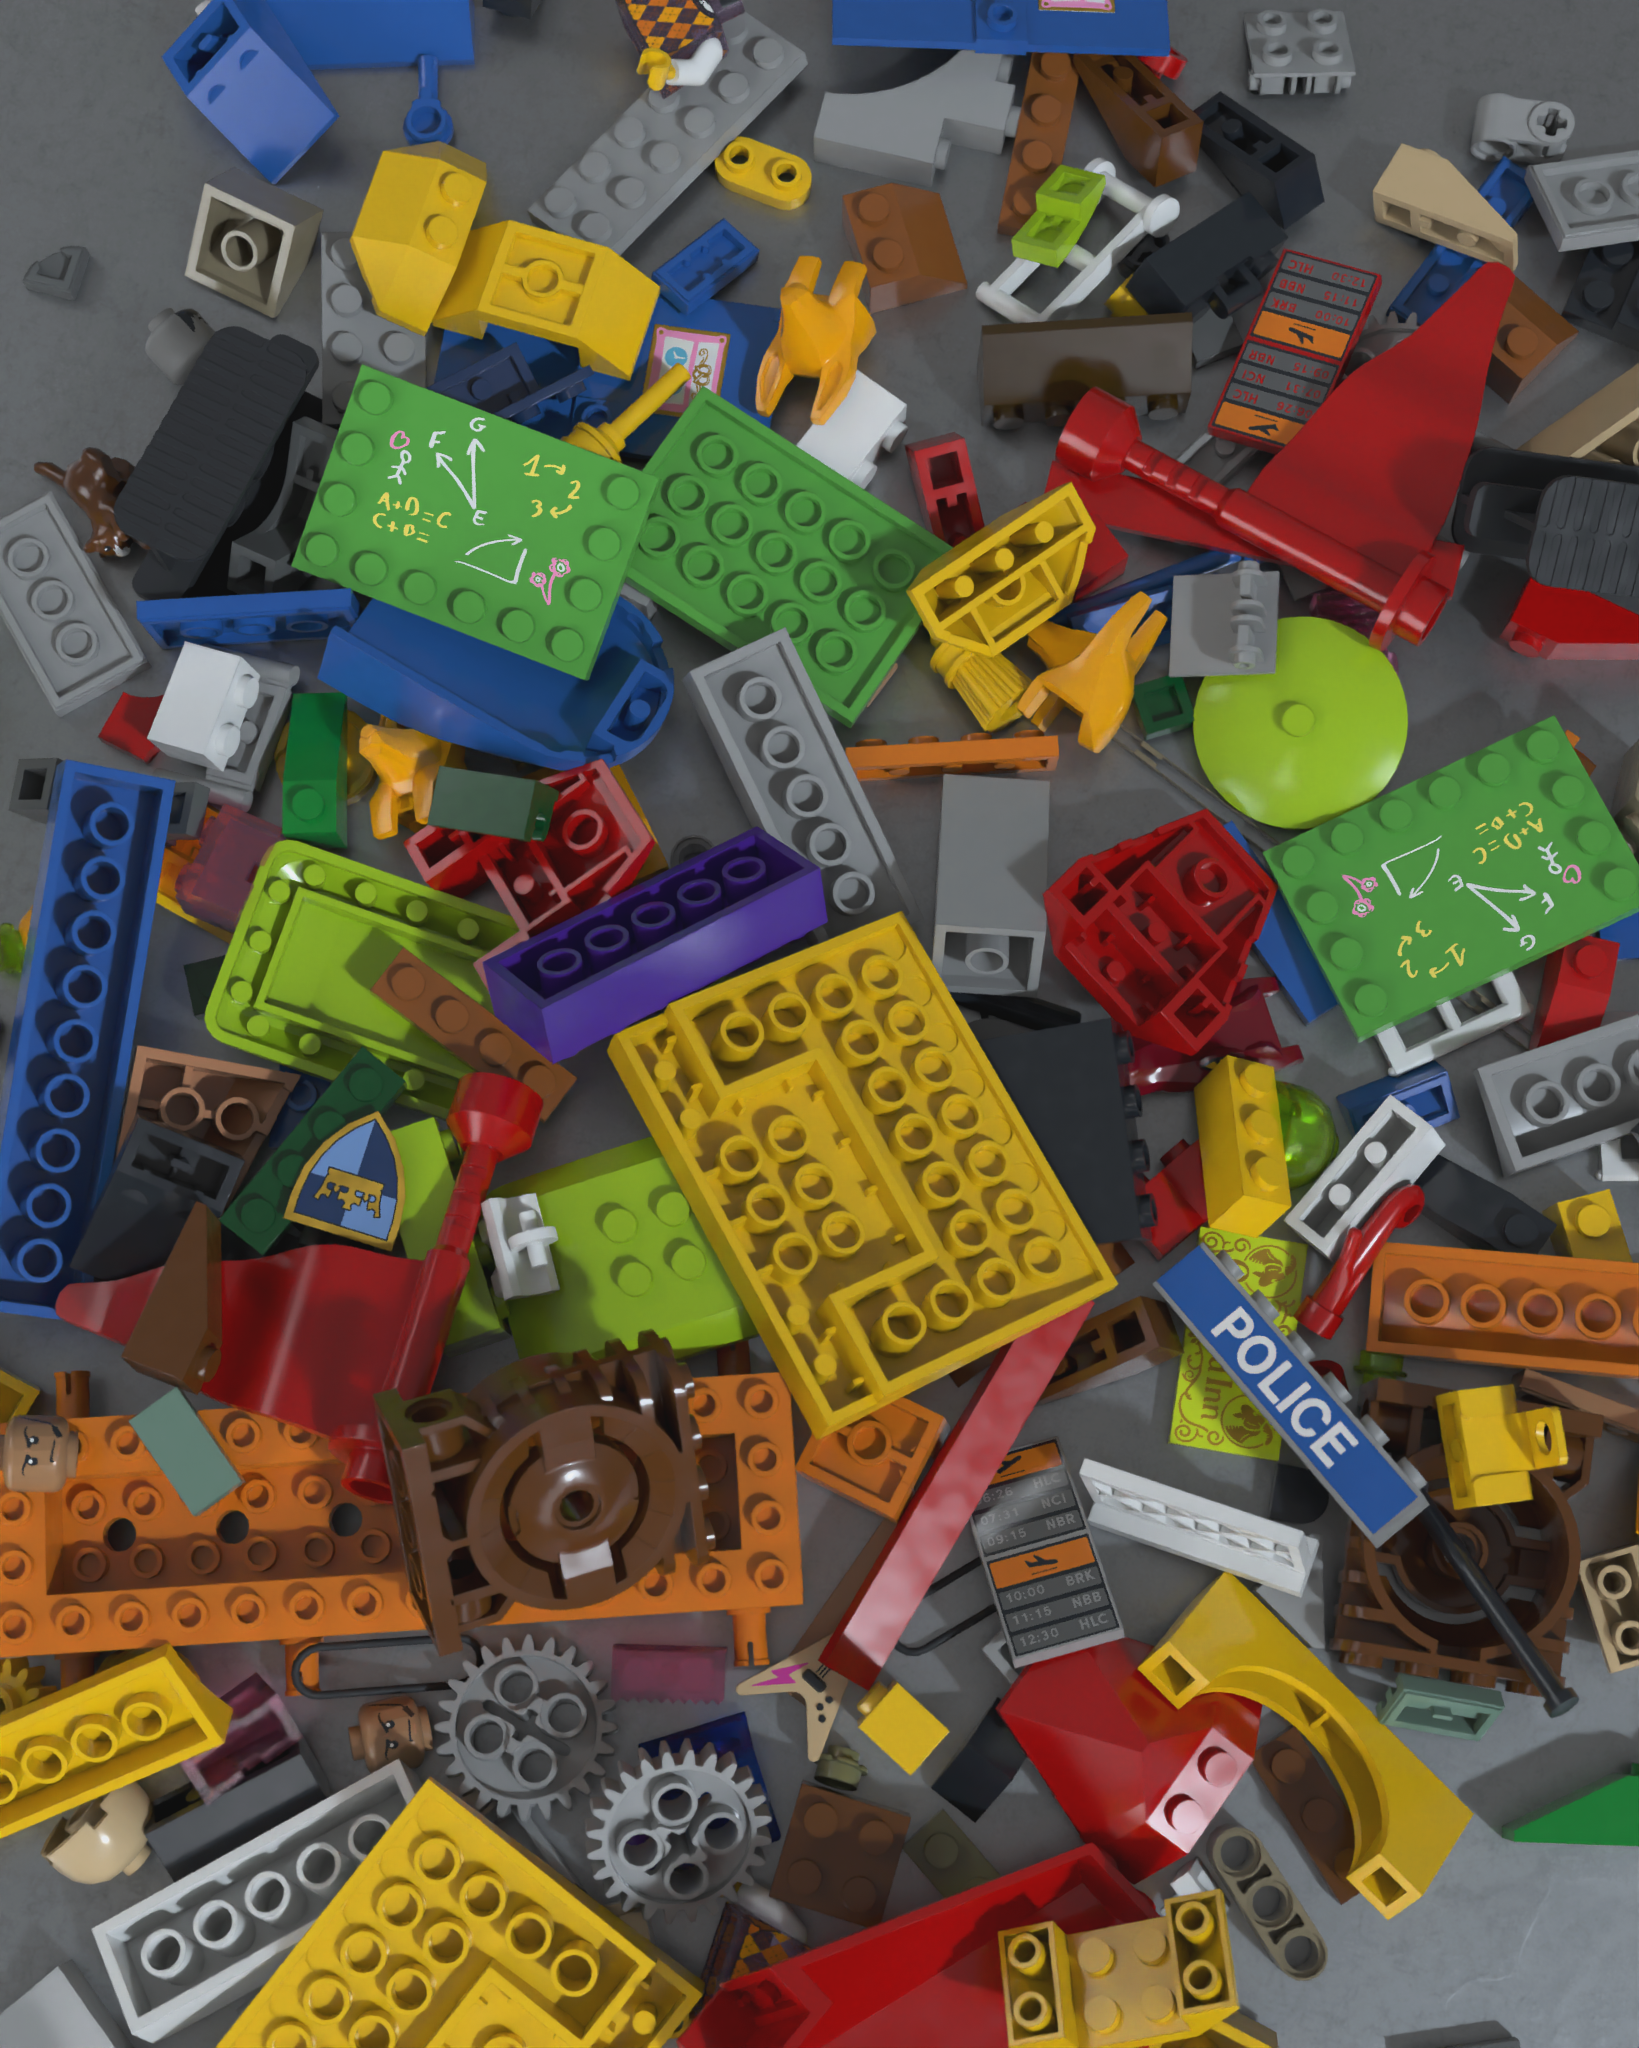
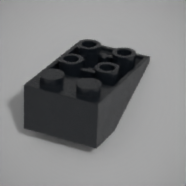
(151, 1197)

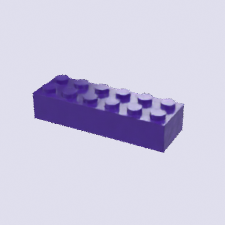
(655, 943)

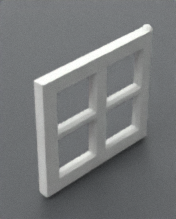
(1458, 1034)

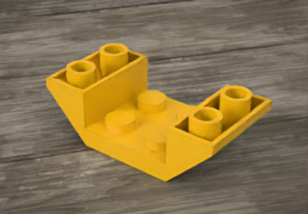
(551, 291)
(1121, 1981)

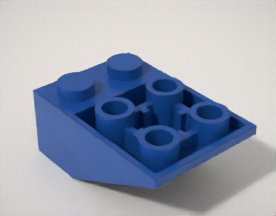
(251, 84)

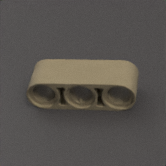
(1289, 1918)

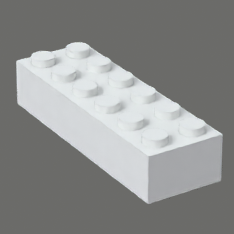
(245, 1911)

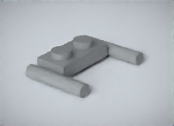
(258, 735)

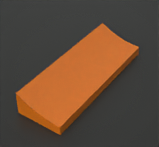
(1505, 1310)

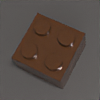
(840, 1855)

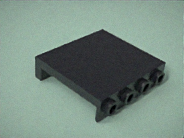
(1083, 1116)

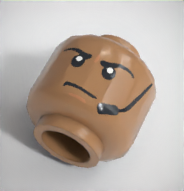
(38, 1453)
(391, 1731)

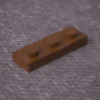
(1309, 1807)

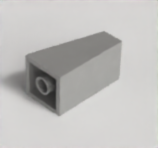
(991, 884)

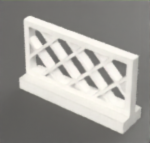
(1198, 1528)

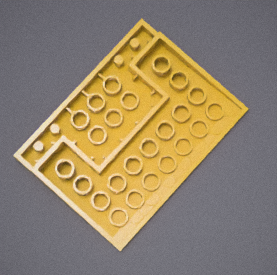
(858, 1170)
(465, 1945)

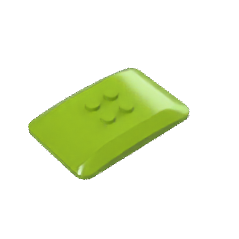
(317, 945)
(624, 1261)

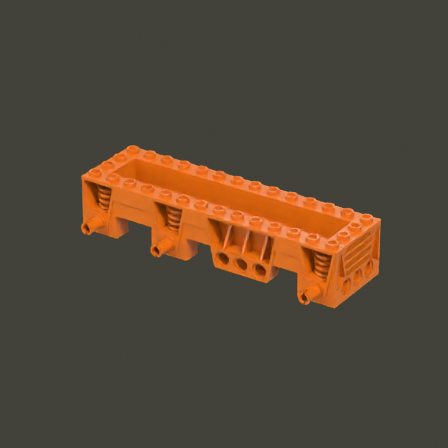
(304, 1581)

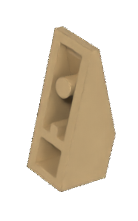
(1437, 203)

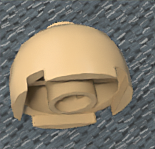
(102, 1837)

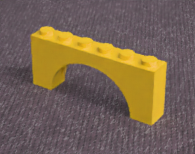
(1397, 1805)

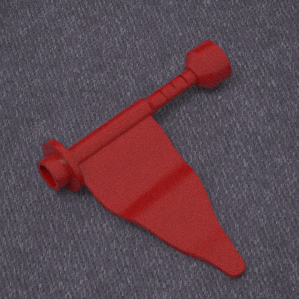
(1361, 480)
(335, 1322)

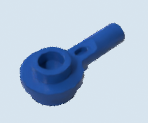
(427, 119)

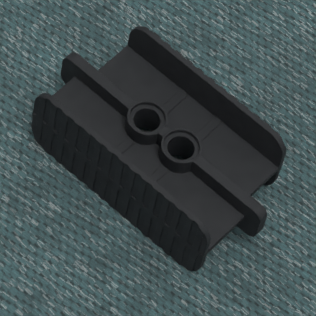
(216, 461)
(1558, 513)

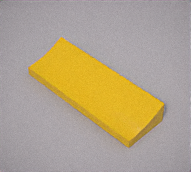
(104, 1736)

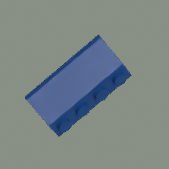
(378, 31)

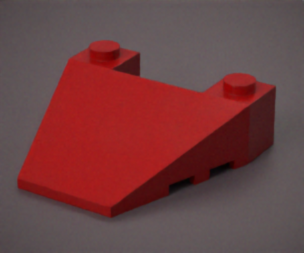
(586, 858)

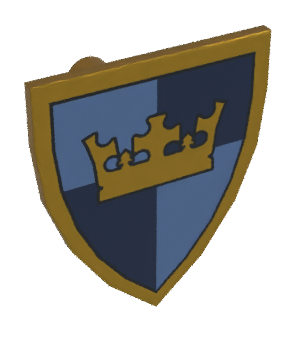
(353, 1185)

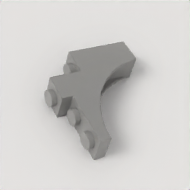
(910, 128)

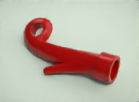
(1324, 1309)

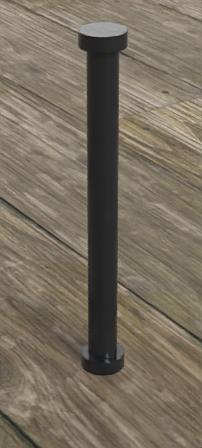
(1557, 1697)

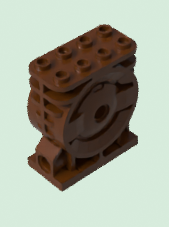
(460, 1454)
(1380, 1626)

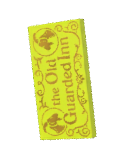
(1207, 1403)

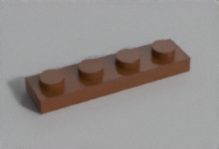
(1039, 135)
(468, 1029)

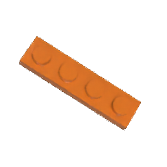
(971, 756)

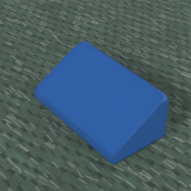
(1422, 1090)

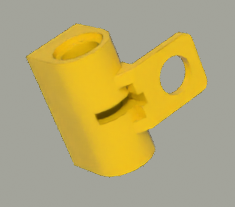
(1495, 1446)

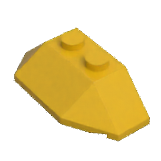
(416, 228)
(1006, 575)

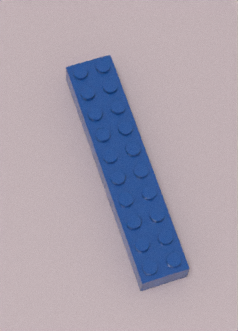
(75, 1021)

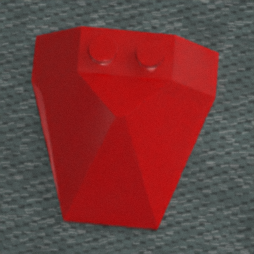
(1162, 928)
(1124, 1757)

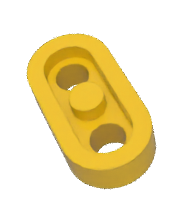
(760, 174)

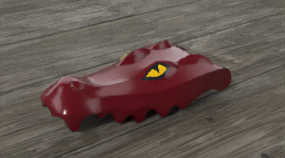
(1245, 1035)

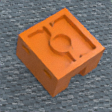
(877, 1457)

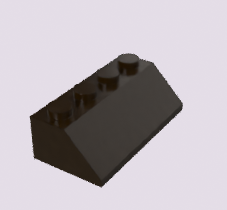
(1048, 366)

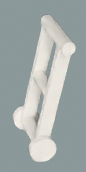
(1153, 217)

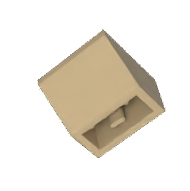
(1612, 1598)

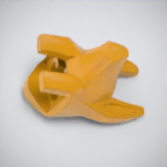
(816, 338)
(1091, 671)
(407, 774)

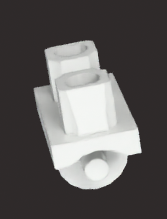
(519, 1247)

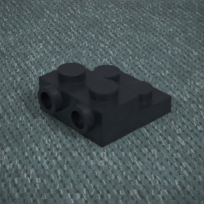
(1608, 294)

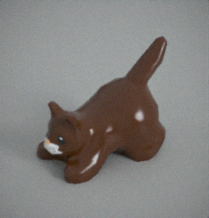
(94, 486)

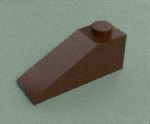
(1144, 116)
(182, 1320)
(1115, 1347)

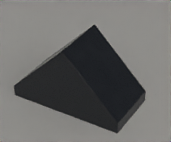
(981, 1766)

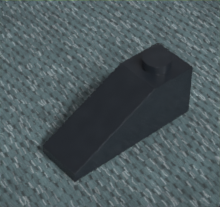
(1260, 160)
(1480, 1211)

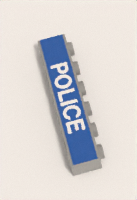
(1291, 1395)

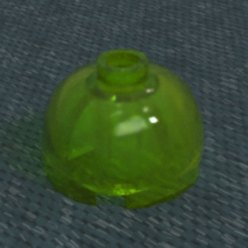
(1307, 1133)

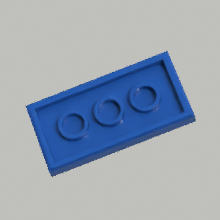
(248, 617)

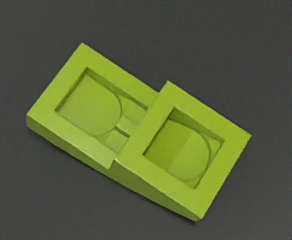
(1061, 216)

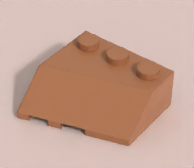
(206, 1098)

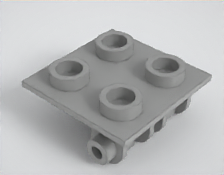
(1298, 46)
(1225, 623)

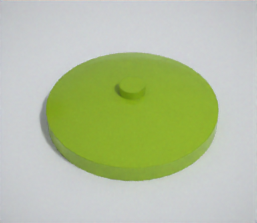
(1311, 735)

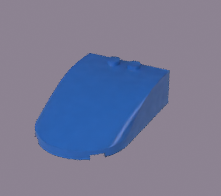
(502, 700)

